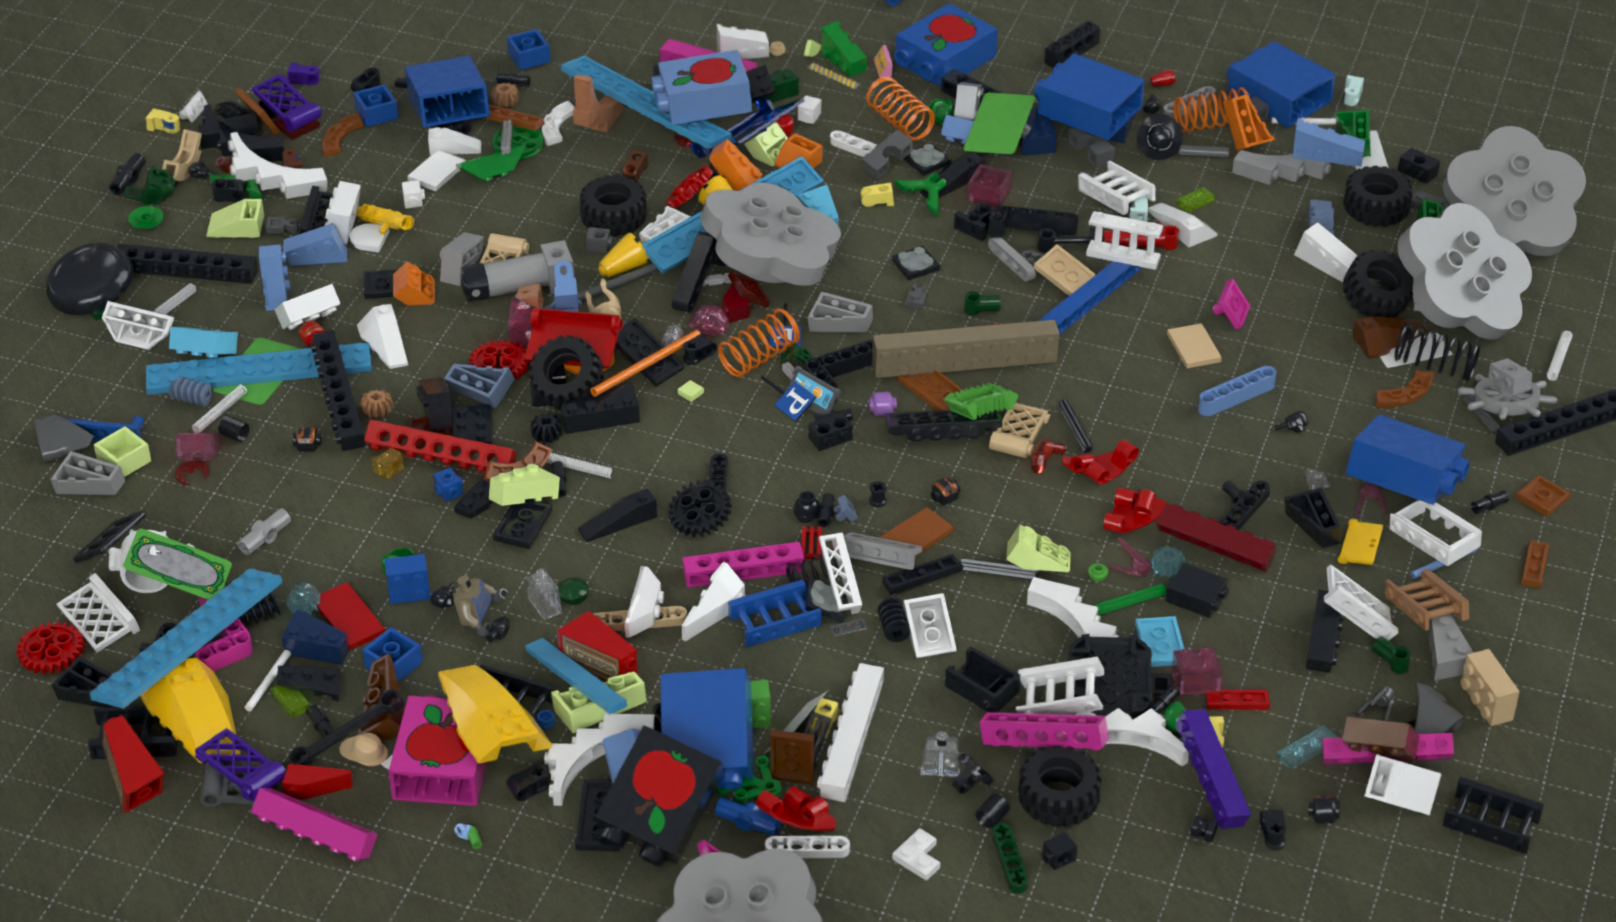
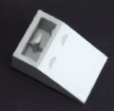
(1403, 784)

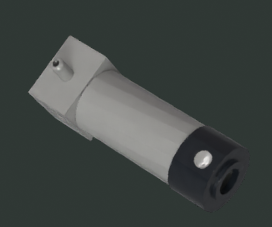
(507, 275)

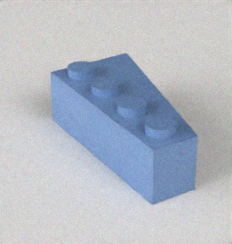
(1326, 145)

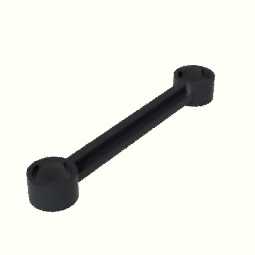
(348, 728)

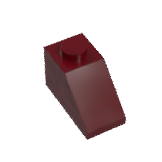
(735, 305)

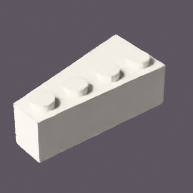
(1325, 252)

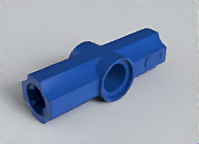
(747, 817)

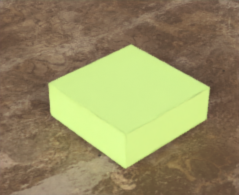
(690, 391)

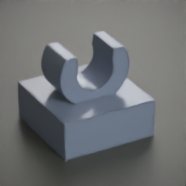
(845, 509)

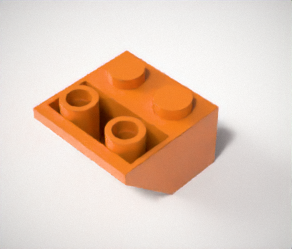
(799, 146)
(413, 285)

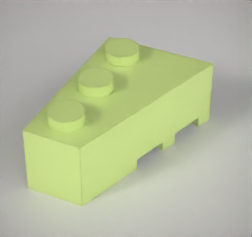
(523, 484)

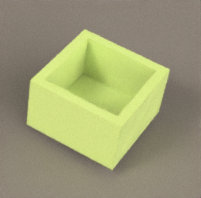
(124, 450)

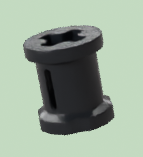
(877, 496)

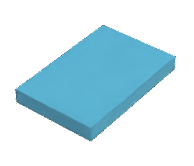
(1162, 636)

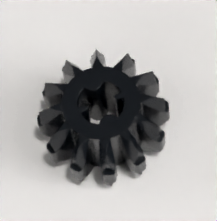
(546, 428)

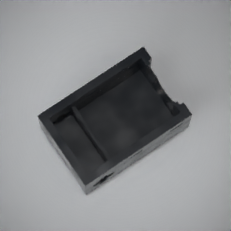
(983, 681)

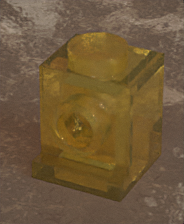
(388, 463)

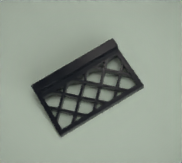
(312, 211)

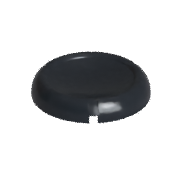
(88, 278)

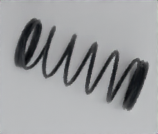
(794, 571)

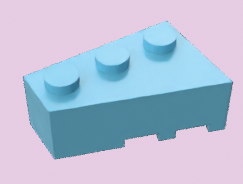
(820, 200)
(202, 341)

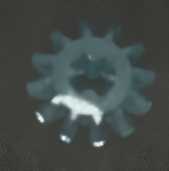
(1167, 561)
(304, 598)

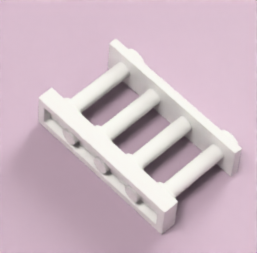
(1115, 198)
(1123, 254)
(1057, 673)

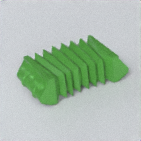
(981, 400)

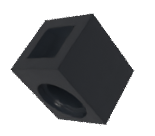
(1059, 851)

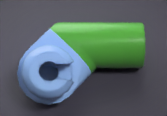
(469, 833)

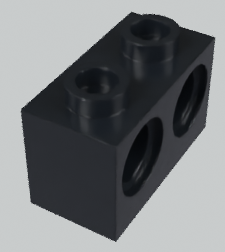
(830, 431)

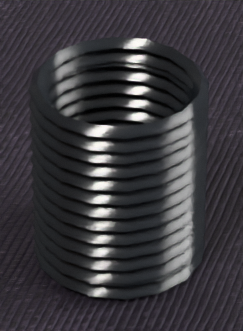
(233, 428)
(992, 810)

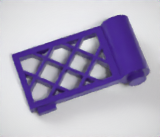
(298, 115)
(264, 776)

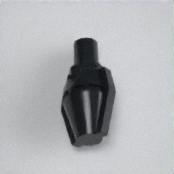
(498, 628)

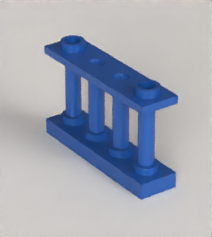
(770, 599)

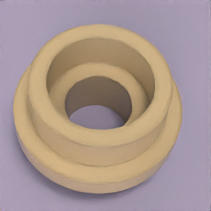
(777, 48)

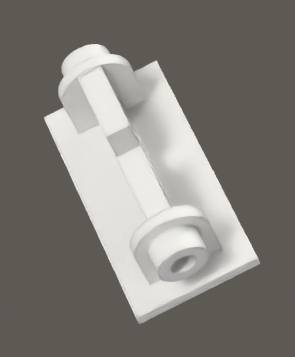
(193, 108)

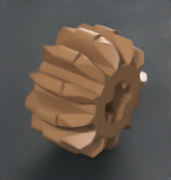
(504, 95)
(376, 403)

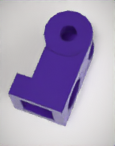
(303, 75)

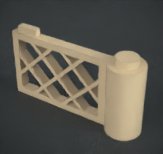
(504, 247)
(1012, 442)

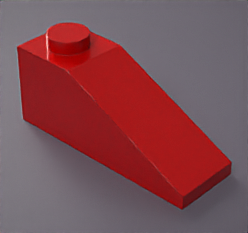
(314, 781)

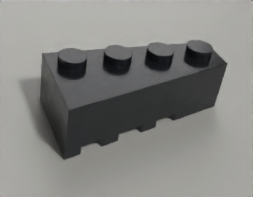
(609, 409)

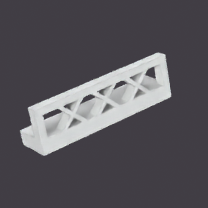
(845, 571)

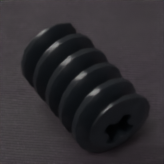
(262, 608)
(893, 619)

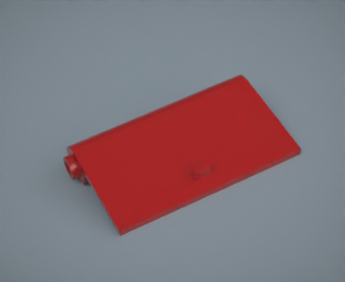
(595, 328)

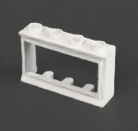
(1445, 553)

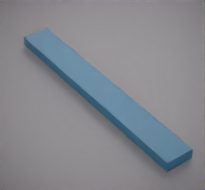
(576, 676)

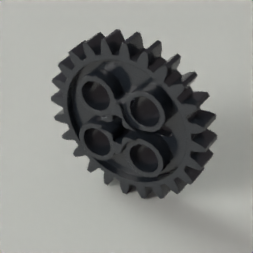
(702, 501)

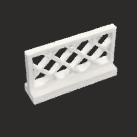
(1358, 605)
(113, 606)

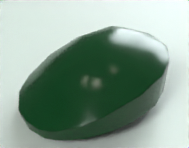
(573, 590)

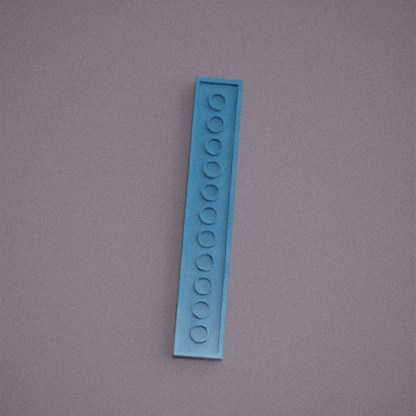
(643, 101)
(676, 243)
(252, 368)
(185, 638)

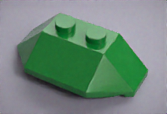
(492, 164)

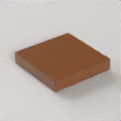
(1543, 495)

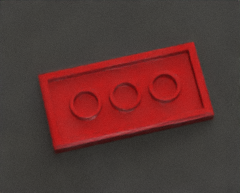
(348, 613)

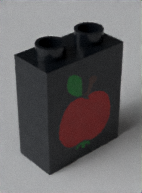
(658, 797)

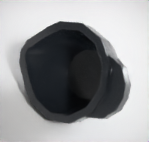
(806, 507)

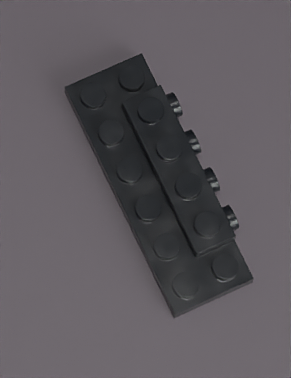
(940, 424)

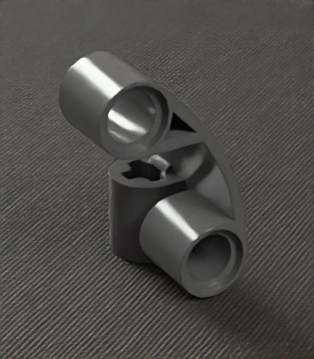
(60, 437)
(1434, 713)

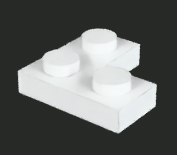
(914, 855)

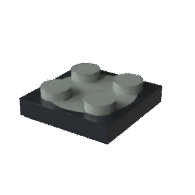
(927, 159)
(915, 263)
(821, 596)

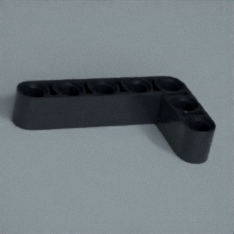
(1030, 219)
(695, 271)
(840, 362)

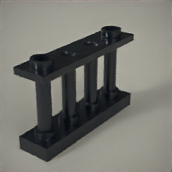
(523, 687)
(157, 746)
(1497, 800)

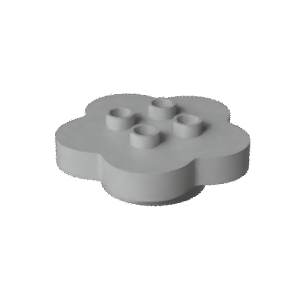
(1520, 189)
(770, 234)
(1465, 271)
(754, 889)

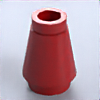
(1164, 78)

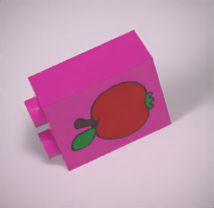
(431, 758)

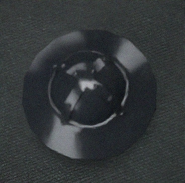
(1159, 137)

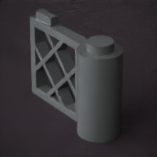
(216, 787)

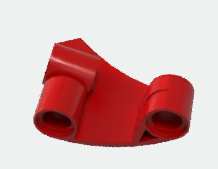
(1106, 466)
(1133, 510)
(798, 810)

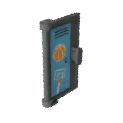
(824, 392)

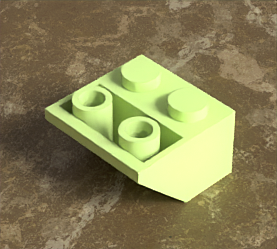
(767, 145)

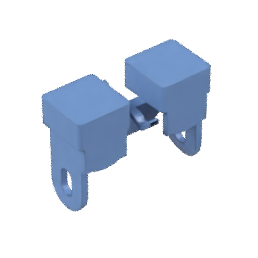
(566, 288)

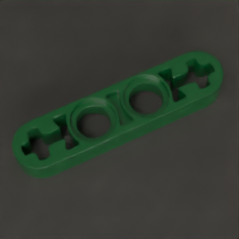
(1010, 857)

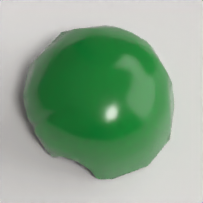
(1172, 715)

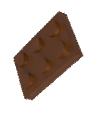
(792, 756)

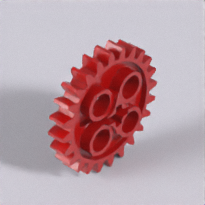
(689, 186)
(511, 357)
(50, 648)

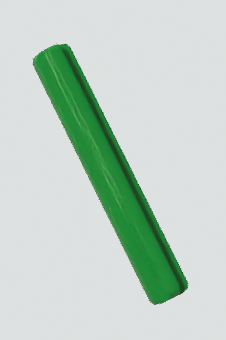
(1130, 599)

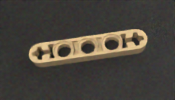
(670, 611)

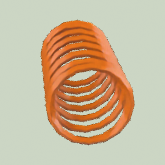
(919, 104)
(1204, 119)
(739, 358)

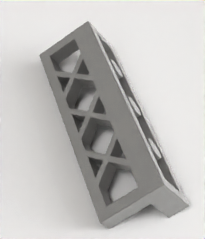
(881, 550)

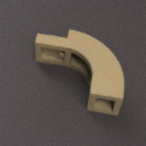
(187, 154)

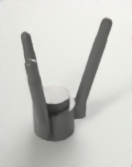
(1381, 698)

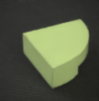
(812, 48)

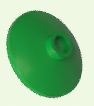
(146, 217)

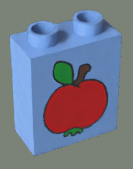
(702, 87)

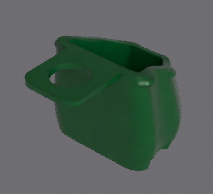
(157, 188)

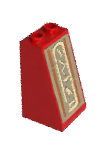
(597, 647)
(131, 765)

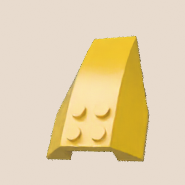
(192, 705)
(488, 714)

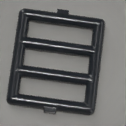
(109, 536)

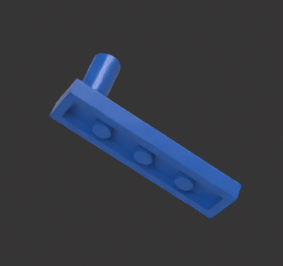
(103, 429)

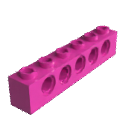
(746, 563)
(1053, 725)
(1429, 748)

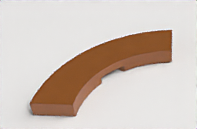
(336, 133)
(1415, 390)
(537, 455)

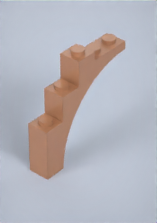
(589, 111)

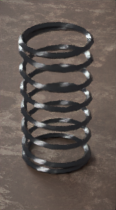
(1407, 329)

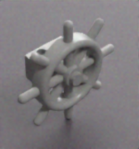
(1507, 391)

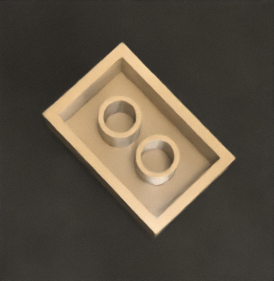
(1489, 687)

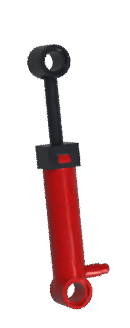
(1167, 240)

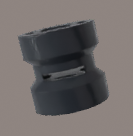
(1204, 828)

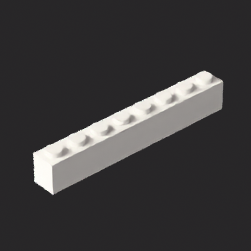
(851, 732)

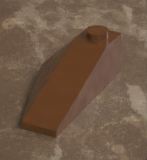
(1380, 334)
(380, 679)

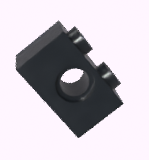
(1419, 165)

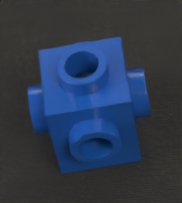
(447, 484)

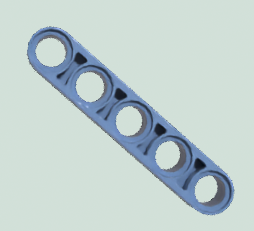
(1237, 390)

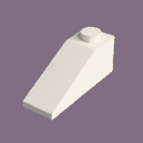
(452, 142)

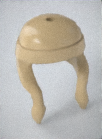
(611, 307)

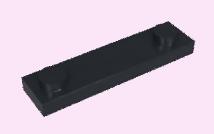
(921, 574)

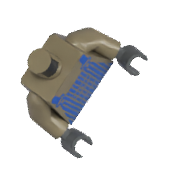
(473, 601)

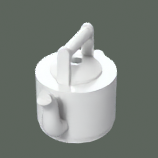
(130, 579)

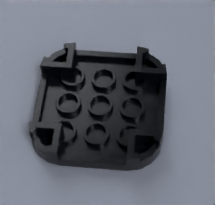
(1126, 672)

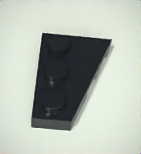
(475, 500)
(314, 679)

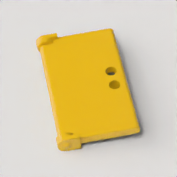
(1360, 543)

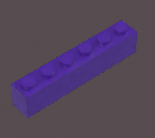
(1213, 769)

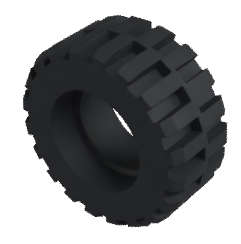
(1378, 195)
(613, 204)
(1369, 298)
(555, 354)
(1054, 805)

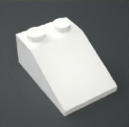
(929, 625)

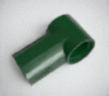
(975, 303)
(1397, 656)

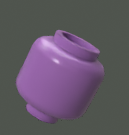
(882, 403)

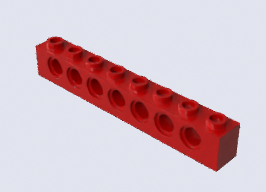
(378, 430)

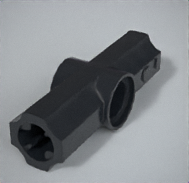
(127, 174)

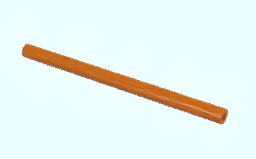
(643, 364)

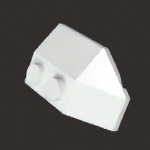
(135, 325)
(644, 603)

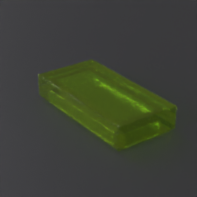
(1195, 199)
(291, 700)

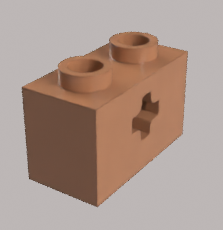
(531, 295)

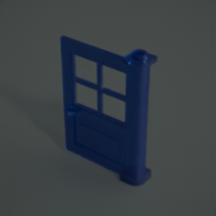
(751, 124)

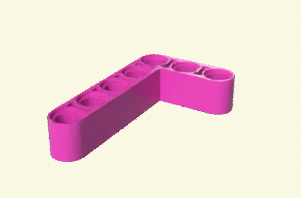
(231, 648)

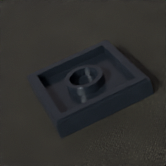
(378, 284)

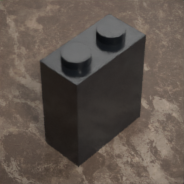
(1197, 590)

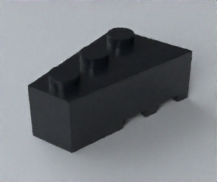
(436, 403)
(1315, 516)
(78, 682)

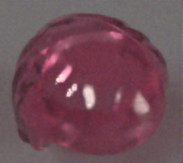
(709, 320)

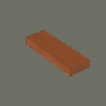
(1535, 564)

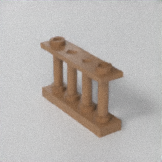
(1433, 587)

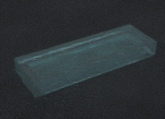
(1304, 747)

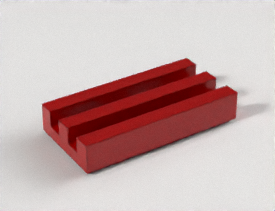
(811, 532)

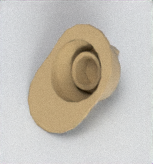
(364, 749)

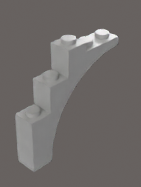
(1270, 167)

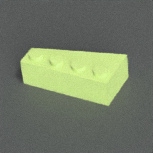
(581, 712)

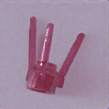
(1371, 491)
(1140, 564)

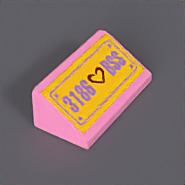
(883, 62)

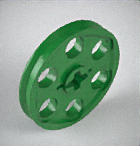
(521, 139)

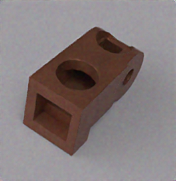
(291, 160)
(633, 167)

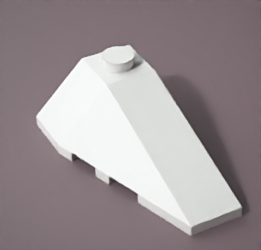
(1191, 229)
(382, 333)
(713, 602)

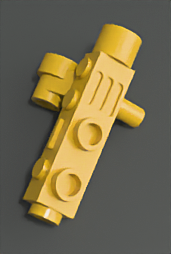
(385, 218)

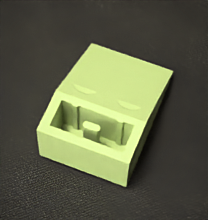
(238, 220)
(1036, 551)

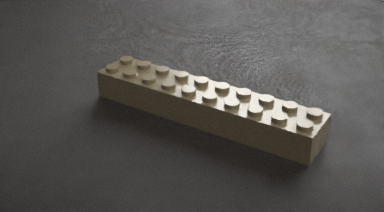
(965, 348)

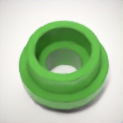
(1098, 572)

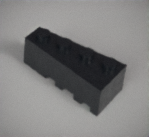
(1324, 636)

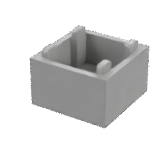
(968, 100)

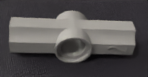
(264, 531)

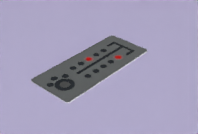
(847, 627)

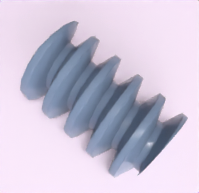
(191, 391)

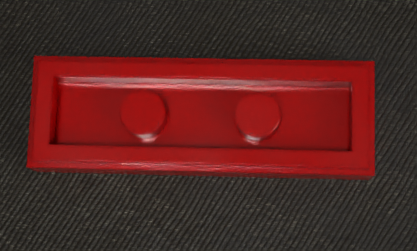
(1238, 700)

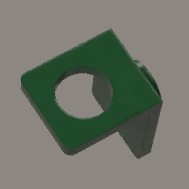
(796, 352)

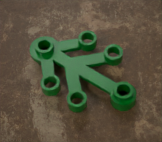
(761, 785)

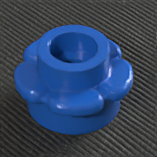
(546, 719)

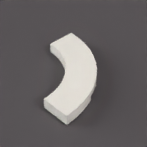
(553, 122)

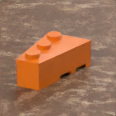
(1245, 123)
(734, 165)

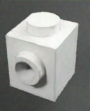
(809, 109)
(412, 194)

